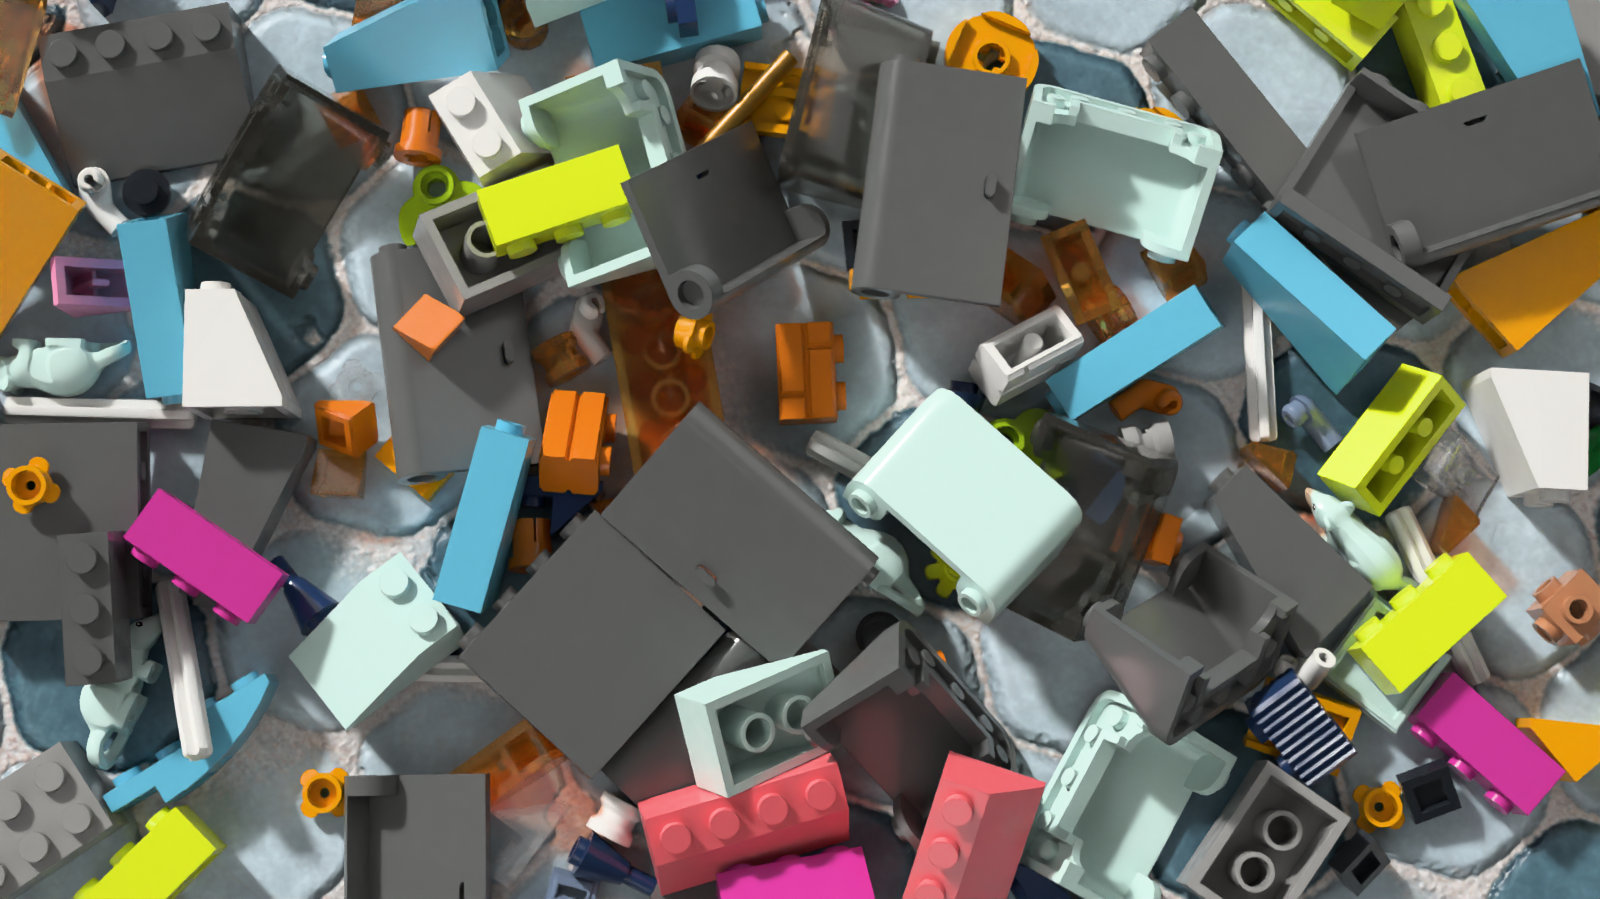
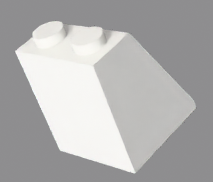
(485, 124)
(231, 359)
(1534, 430)

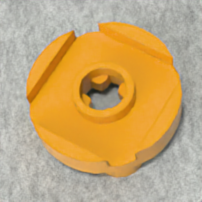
(997, 32)

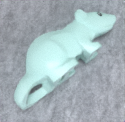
(61, 367)
(1357, 544)
(891, 563)
(120, 704)

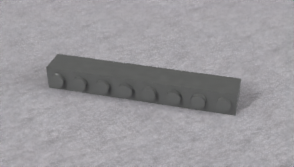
(1253, 135)

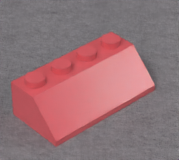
(974, 832)
(703, 833)

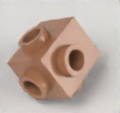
(1567, 609)

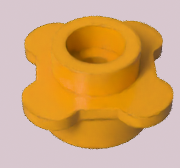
(694, 334)
(16, 485)
(312, 785)
(1388, 796)

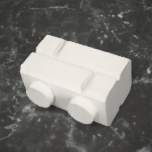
(1025, 355)

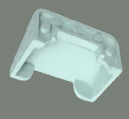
(593, 112)
(1115, 170)
(968, 501)
(1118, 802)

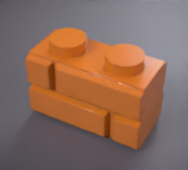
(807, 373)
(575, 442)

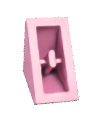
(89, 286)

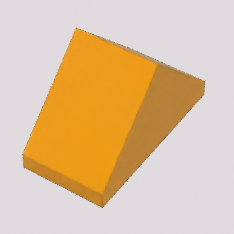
(1567, 743)

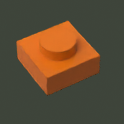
(1165, 541)

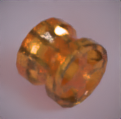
(522, 33)
(1107, 325)
(560, 359)

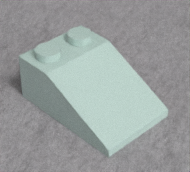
(376, 642)
(748, 722)

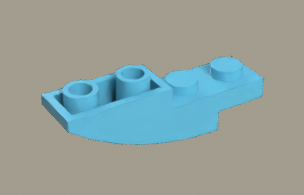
(175, 776)

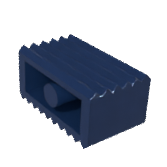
(1299, 728)

